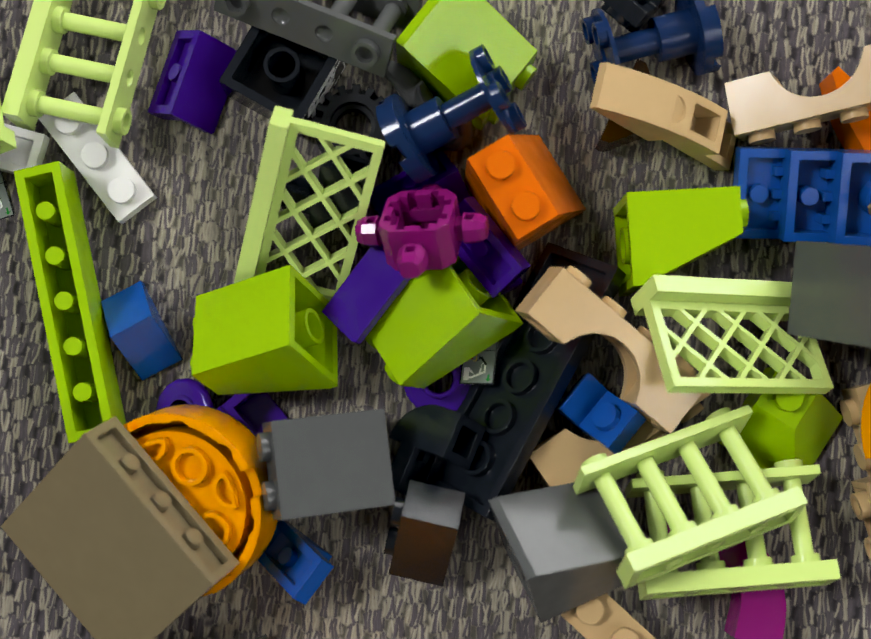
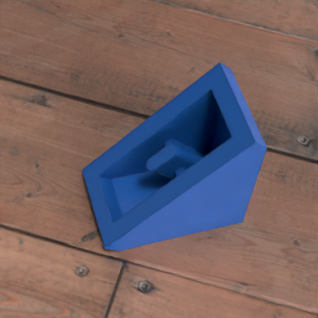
(140, 331)

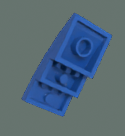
(805, 193)

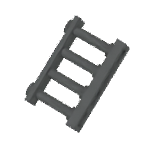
(330, 29)

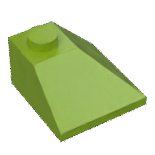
(788, 426)

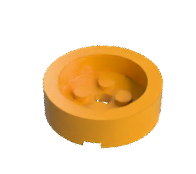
(216, 471)

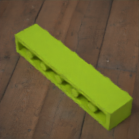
(69, 297)

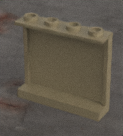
(118, 538)

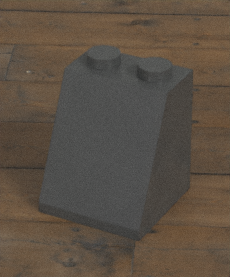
(831, 293)
(326, 464)
(560, 546)

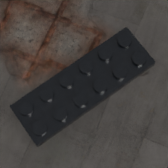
(525, 391)

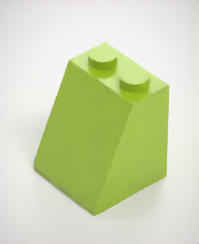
(439, 46)
(672, 229)
(439, 325)
(264, 336)

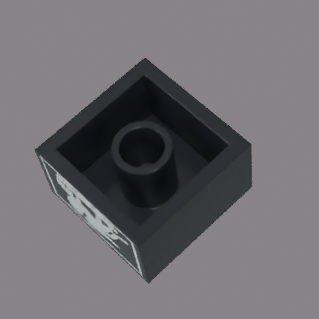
(281, 74)

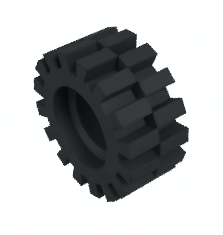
(347, 102)

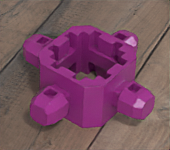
(422, 230)

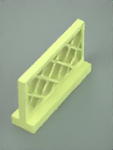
(271, 190)
(727, 304)

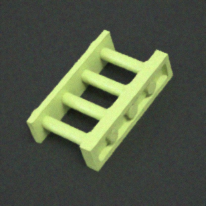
(40, 60)
(686, 539)
(758, 570)

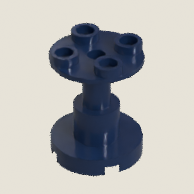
(688, 32)
(435, 122)

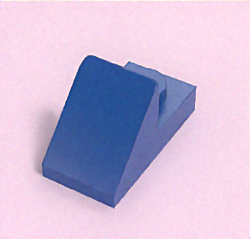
(600, 413)
(296, 562)

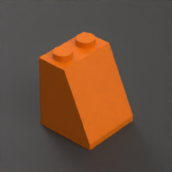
(521, 188)

